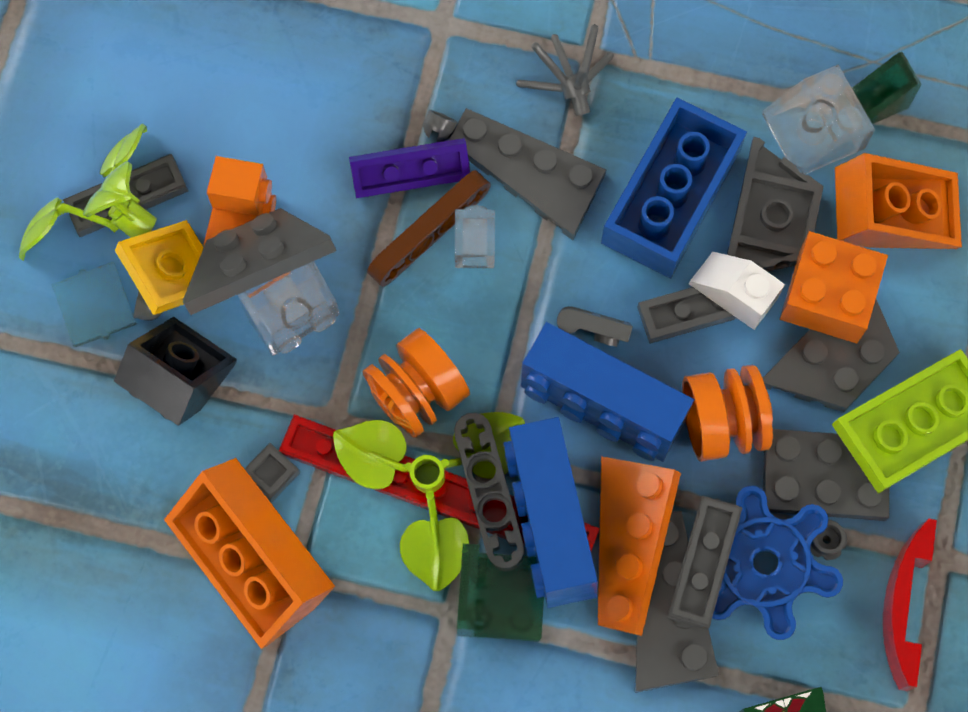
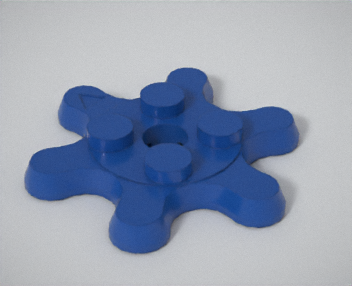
(796, 569)

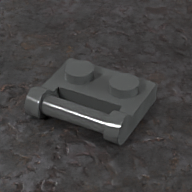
(606, 329)

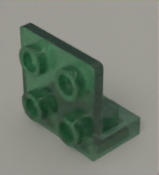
(497, 601)

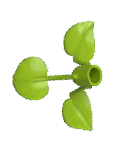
(114, 193)
(372, 454)

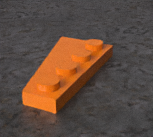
(633, 530)

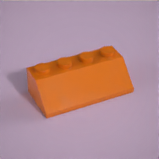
(248, 551)

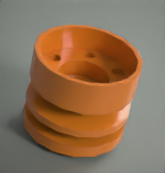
(411, 386)
(735, 411)

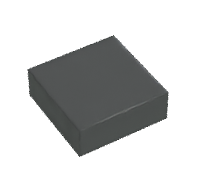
(272, 471)

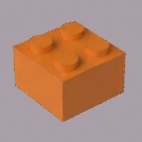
(833, 287)

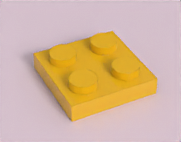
(162, 264)

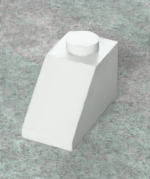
(738, 287)

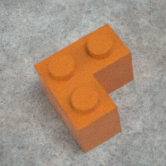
(237, 194)

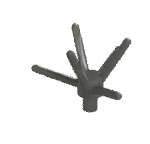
(572, 85)

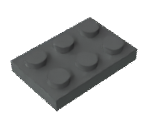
(819, 471)

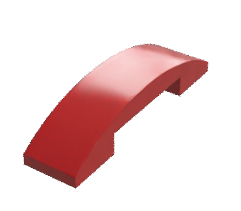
(904, 655)

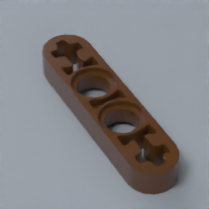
(427, 229)

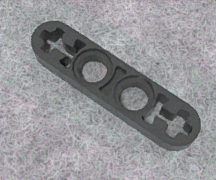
(492, 490)

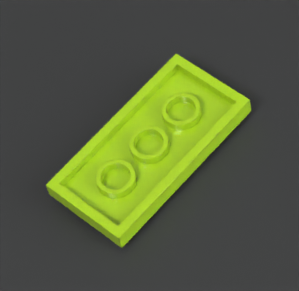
(909, 423)

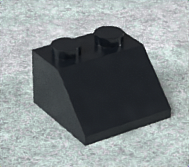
(173, 370)

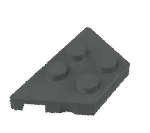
(773, 210)
(253, 255)
(833, 368)

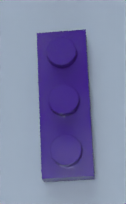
(409, 168)

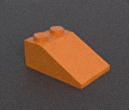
(896, 204)

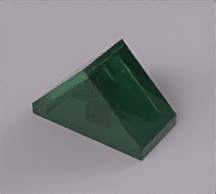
(888, 89)

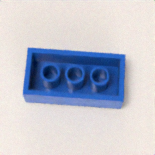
(673, 187)
(604, 393)
(553, 513)

